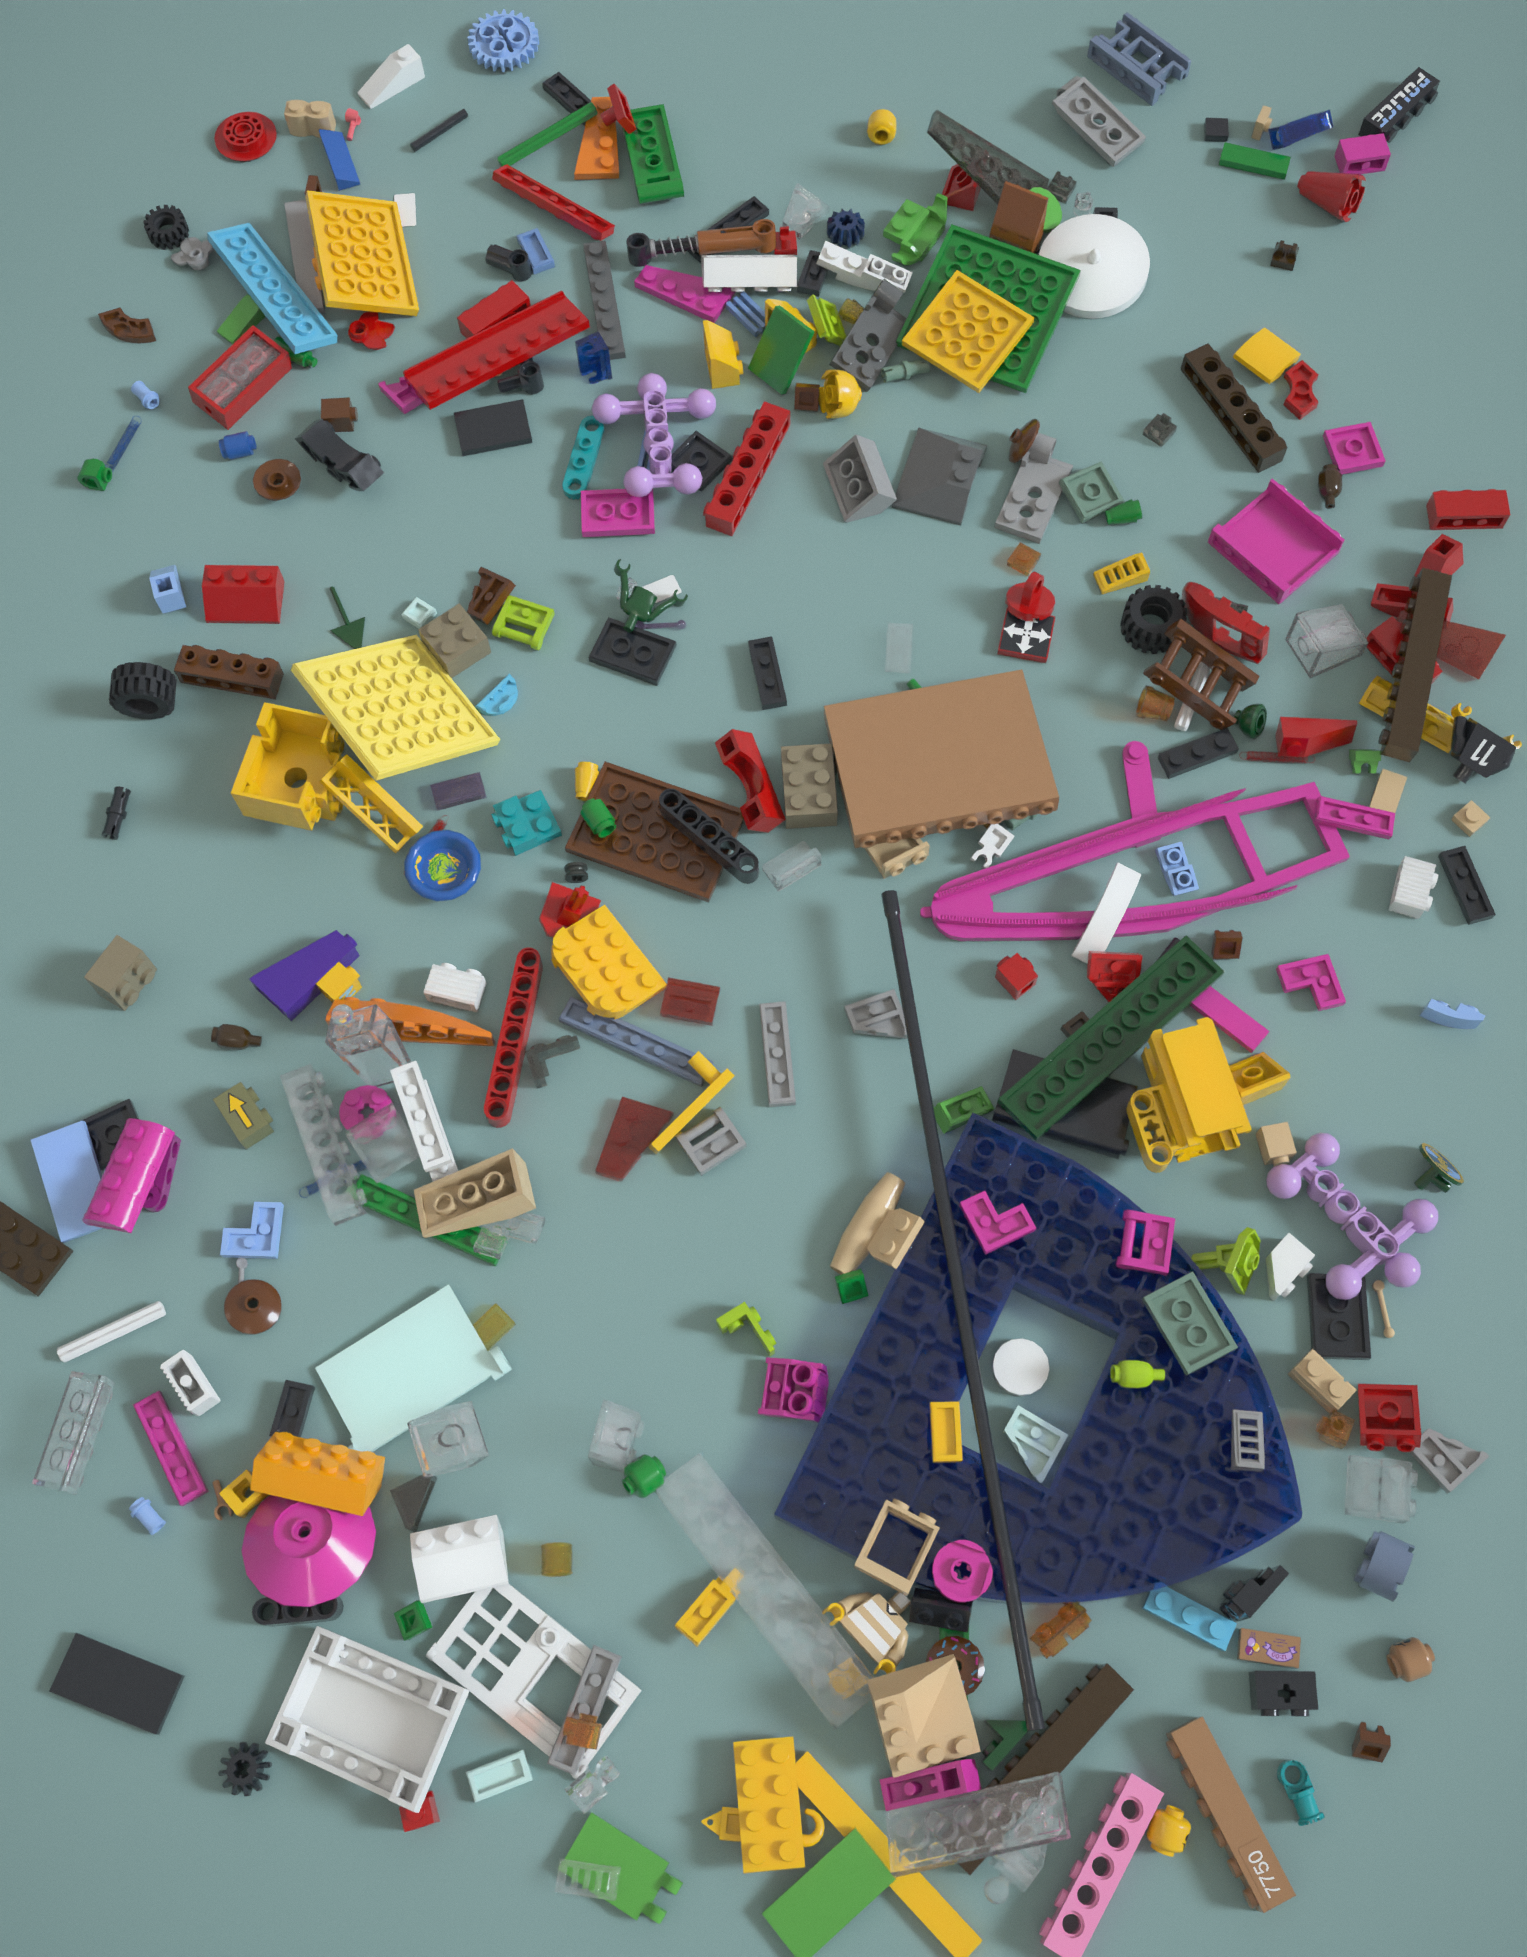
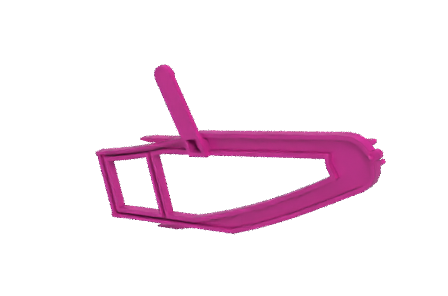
(964, 905)

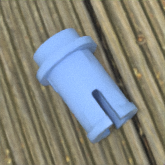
(148, 398)
(146, 1515)

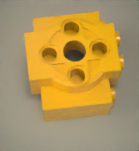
(291, 749)

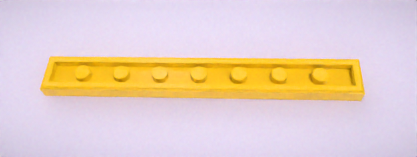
(911, 1888)

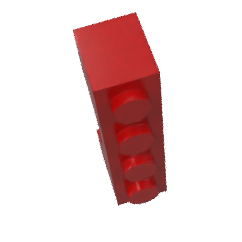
(742, 756)

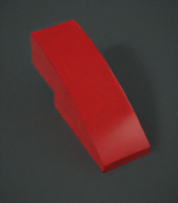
(1393, 598)

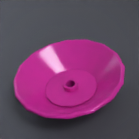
(309, 1567)

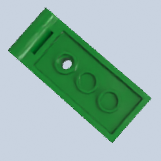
(653, 156)

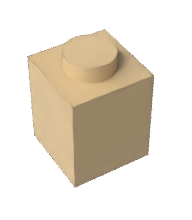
(1276, 1144)

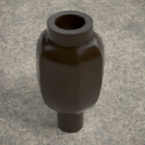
(1329, 484)
(234, 1037)

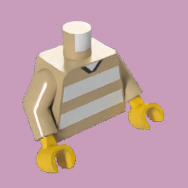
(875, 1626)

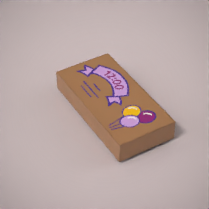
(1269, 1648)

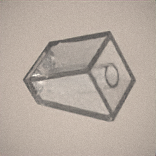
(1325, 639)

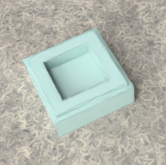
(419, 613)

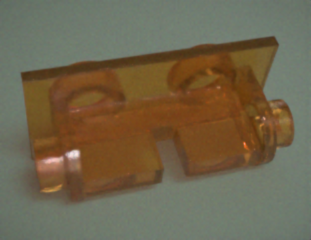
(1050, 1634)

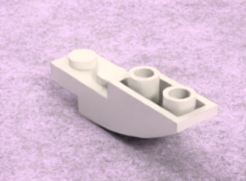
(862, 271)

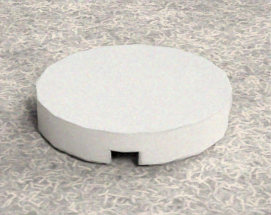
(1020, 1367)

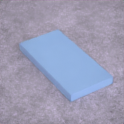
(69, 1177)

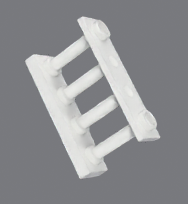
(424, 1121)

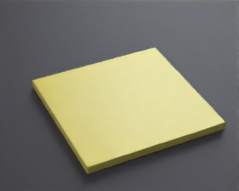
(395, 706)

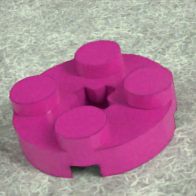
(357, 1100)
(977, 1563)

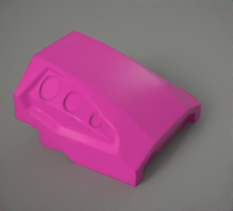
(794, 1389)

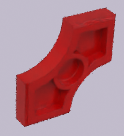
(1301, 397)

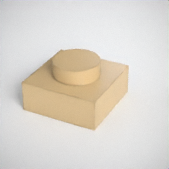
(1262, 123)
(1470, 818)

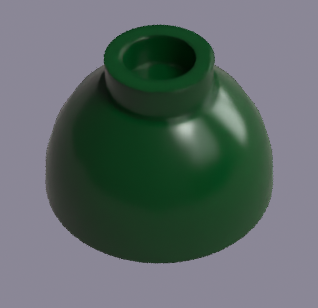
(1252, 720)

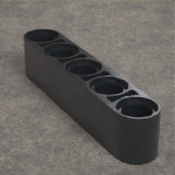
(713, 846)

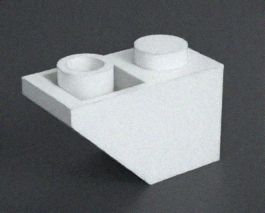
(1284, 1264)

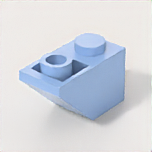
(167, 589)

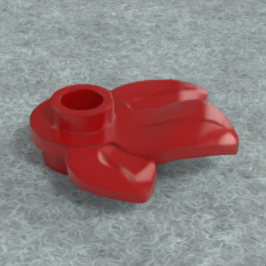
(370, 331)

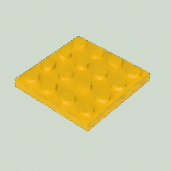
(967, 331)

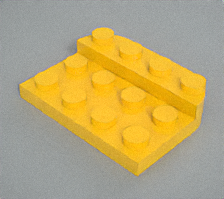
(605, 965)

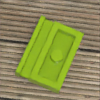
(826, 320)

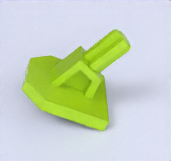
(1235, 1259)

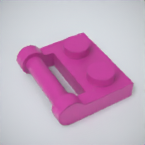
(1155, 1243)

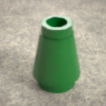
(1124, 513)

